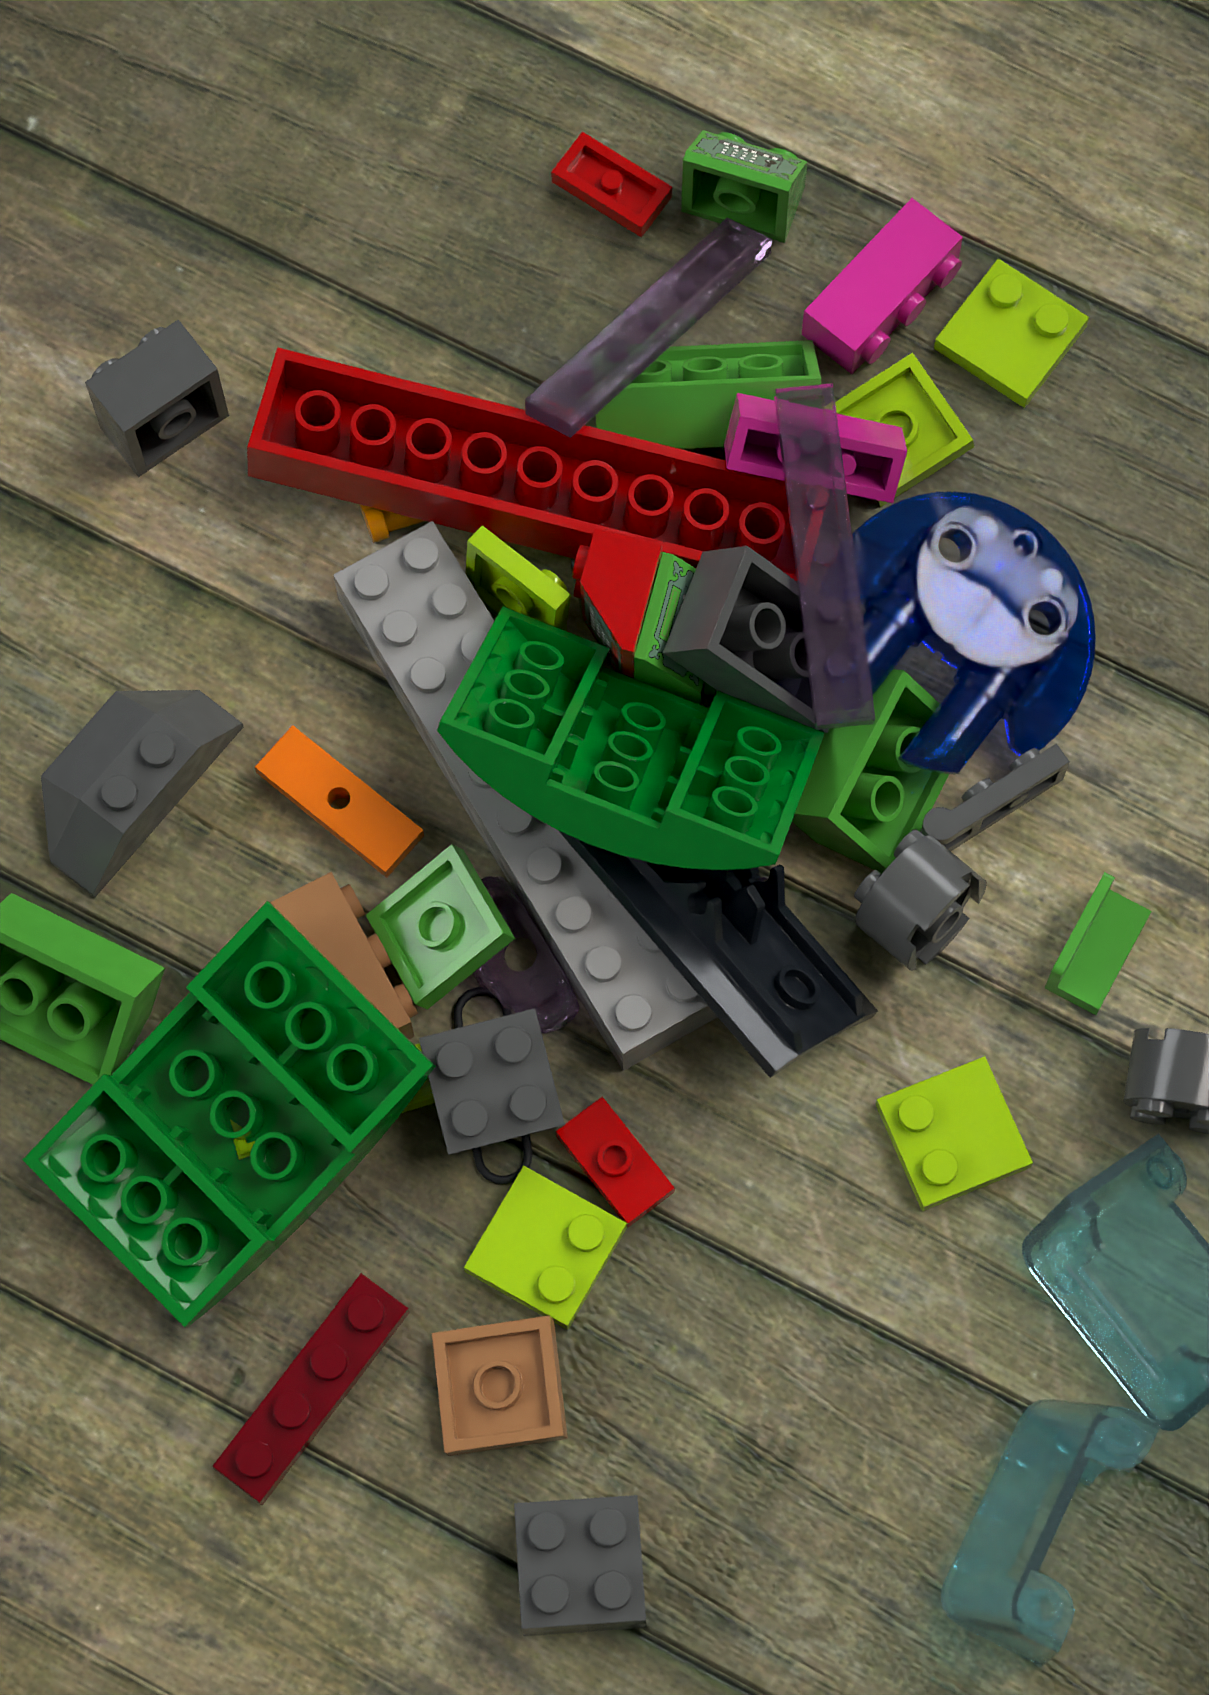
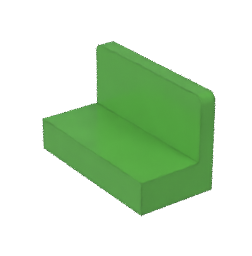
(1097, 947)

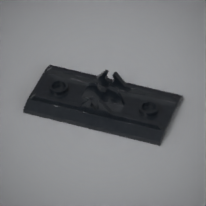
(738, 952)

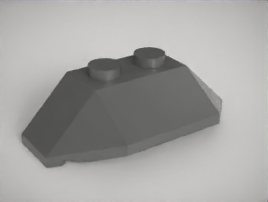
(127, 777)

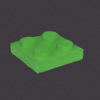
(440, 926)

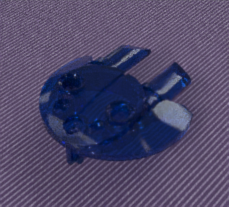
(976, 620)

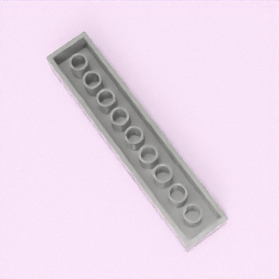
(424, 633)

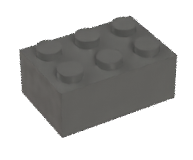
(745, 633)

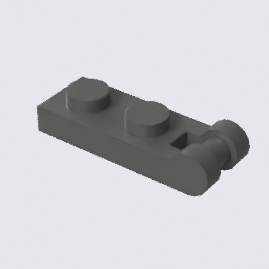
(991, 802)

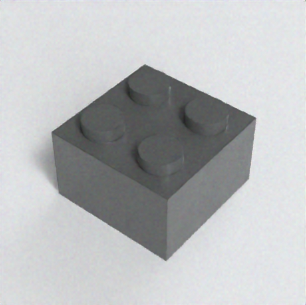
(157, 397)
(492, 1081)
(580, 1565)

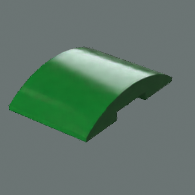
(624, 757)
(258, 1042)

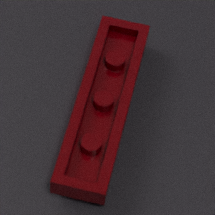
(311, 1389)

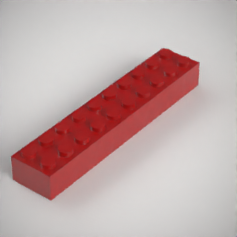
(496, 467)

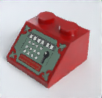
(615, 591)

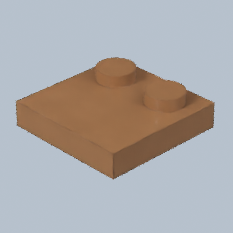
(499, 1385)

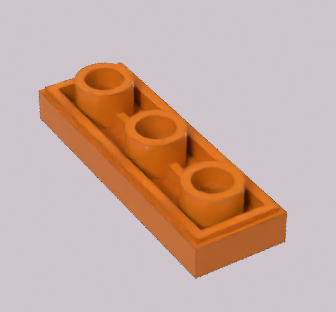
(316, 779)

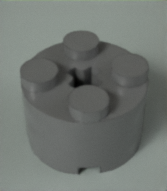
(917, 900)
(1169, 1078)

